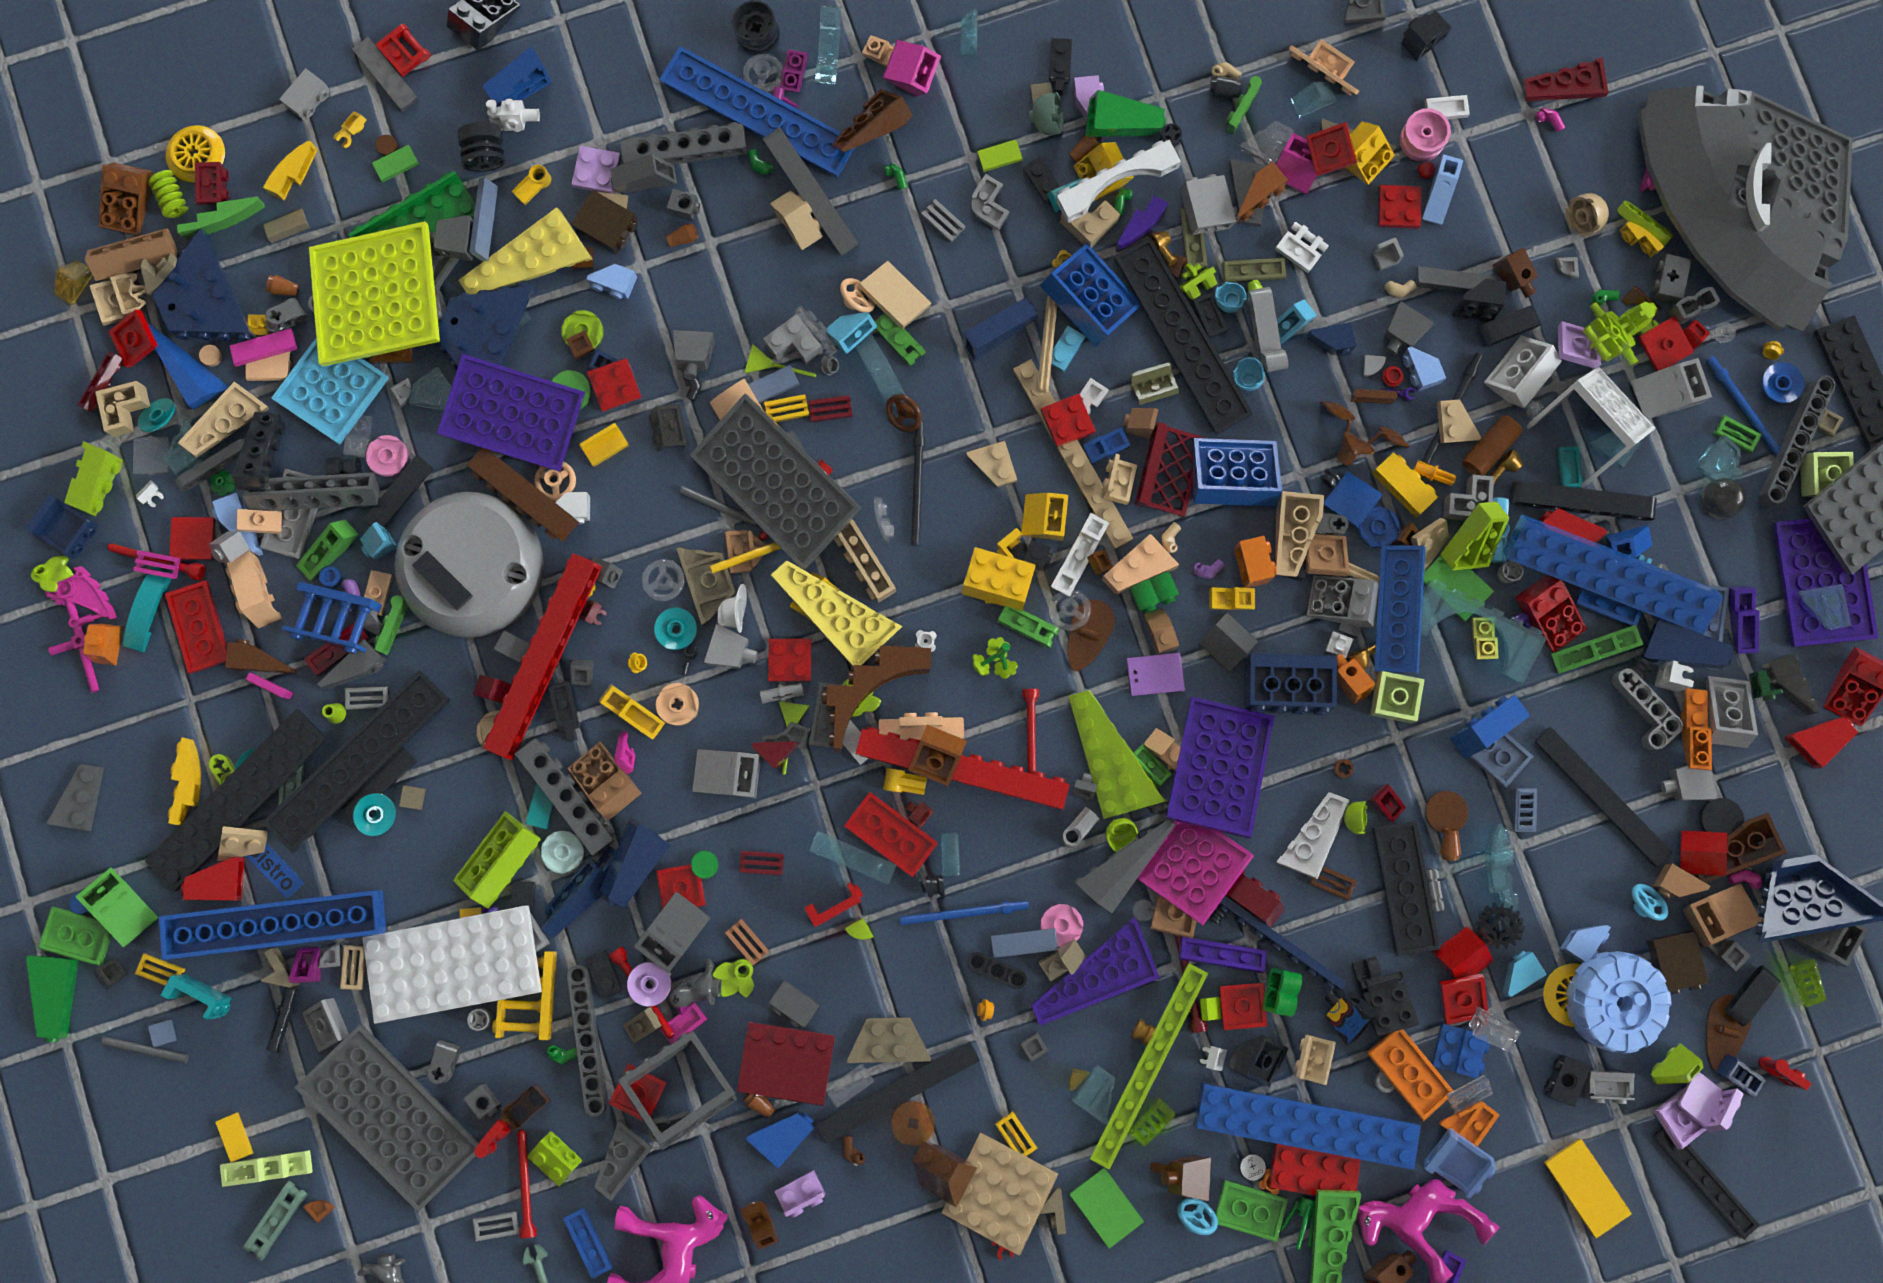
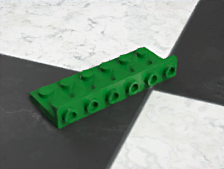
(435, 202)

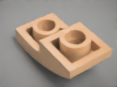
(878, 50)

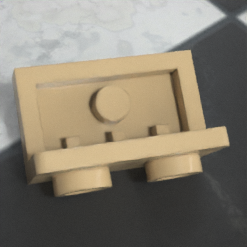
(1119, 481)
(1315, 1059)

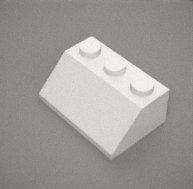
(1523, 370)

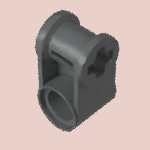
(285, 315)
(1327, 524)
(444, 1059)

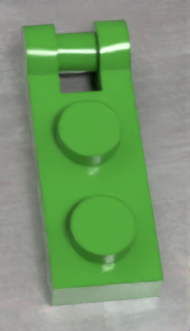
(1243, 104)
(899, 339)
(391, 625)
(1028, 626)

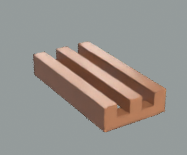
(741, 922)

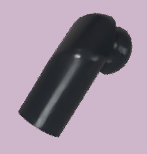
(695, 386)

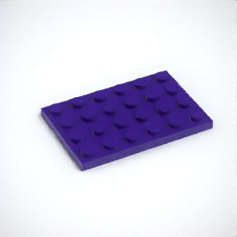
(511, 413)
(1810, 564)
(1220, 767)

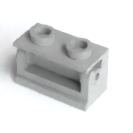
(305, 94)
(1609, 1085)

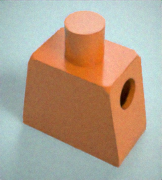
(103, 643)
(1357, 685)

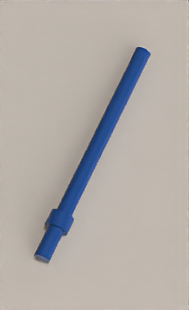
(1722, 375)
(1006, 907)

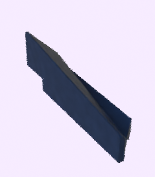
(577, 893)

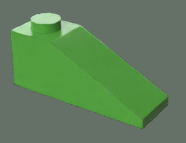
(327, 548)

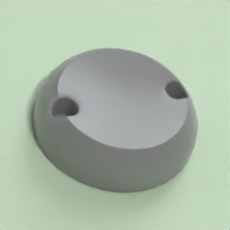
(484, 548)

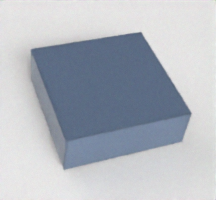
(162, 1033)

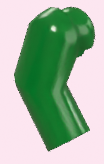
(898, 173)
(1602, 296)

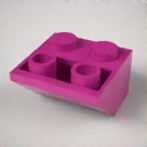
(911, 67)
(1297, 164)

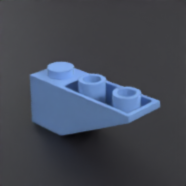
(1442, 189)

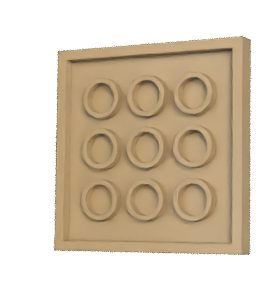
(1002, 1194)

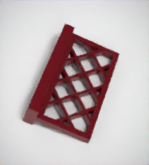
(1151, 466)

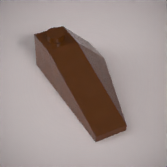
(881, 115)
(1751, 845)

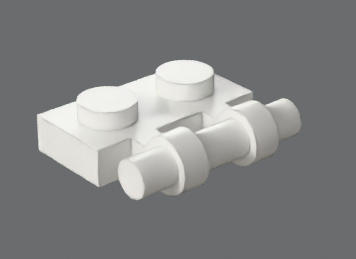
(1300, 252)

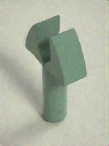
(537, 1263)

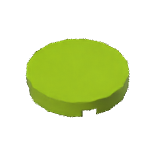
(582, 321)

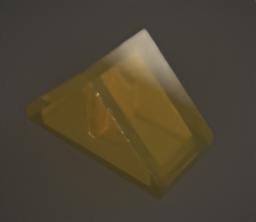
(71, 281)

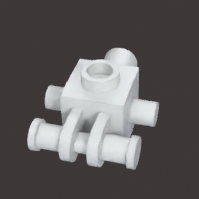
(511, 114)

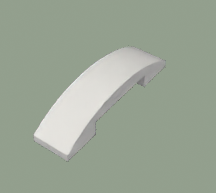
(1758, 212)
(1077, 558)

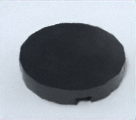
(1721, 816)

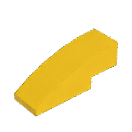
(290, 170)
(631, 711)

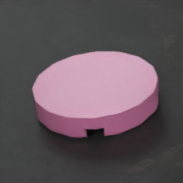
(387, 456)
(1065, 920)

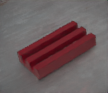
(812, 403)
(768, 863)

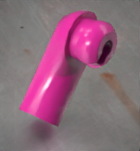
(1551, 116)
(1748, 876)

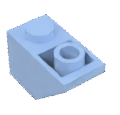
(613, 279)
(1424, 369)
(1584, 942)

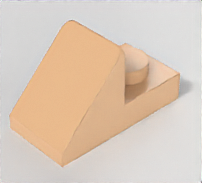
(1163, 747)

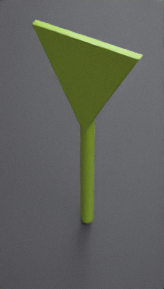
(759, 361)
(791, 713)

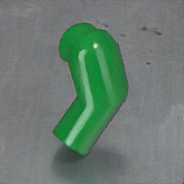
(759, 165)
(1123, 194)
(560, 1055)

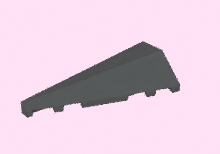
(1115, 877)

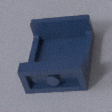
(61, 526)

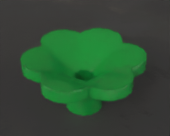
(226, 485)

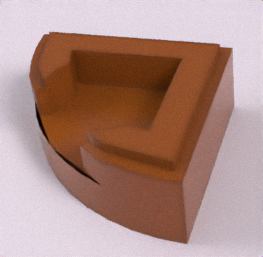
(319, 1209)

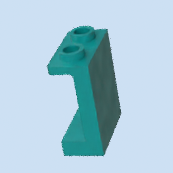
(184, 984)

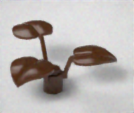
(1352, 444)

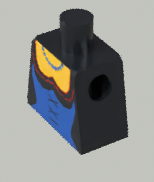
(1349, 1015)

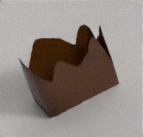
(532, 1110)

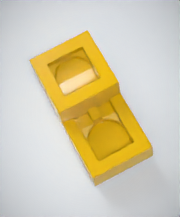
(1232, 598)

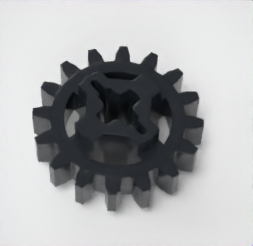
(1490, 926)

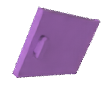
(1155, 674)

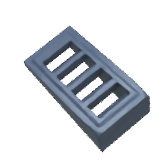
(1532, 801)

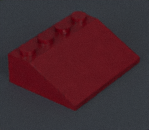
(786, 1064)

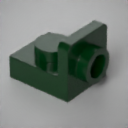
(1761, 686)

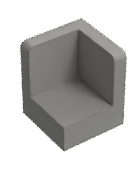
(1387, 254)

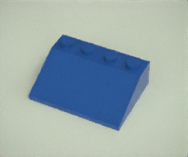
(1090, 294)
(1236, 472)

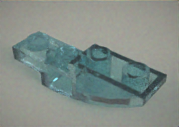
(1497, 859)

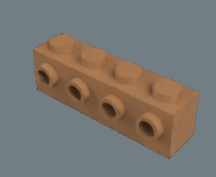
(127, 255)

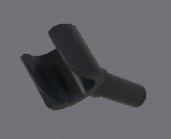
(689, 657)

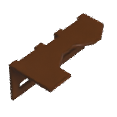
(1634, 297)

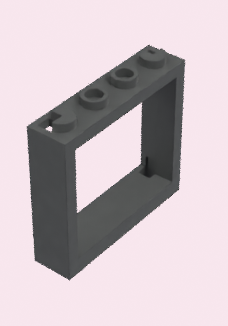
(697, 1117)

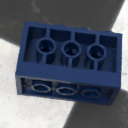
(1299, 673)

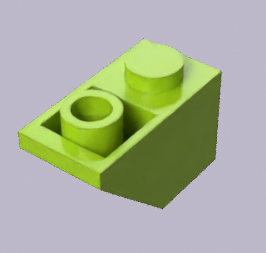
(1677, 1067)

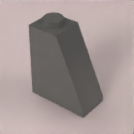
(643, 174)

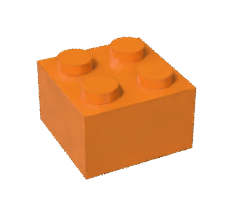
(1254, 562)

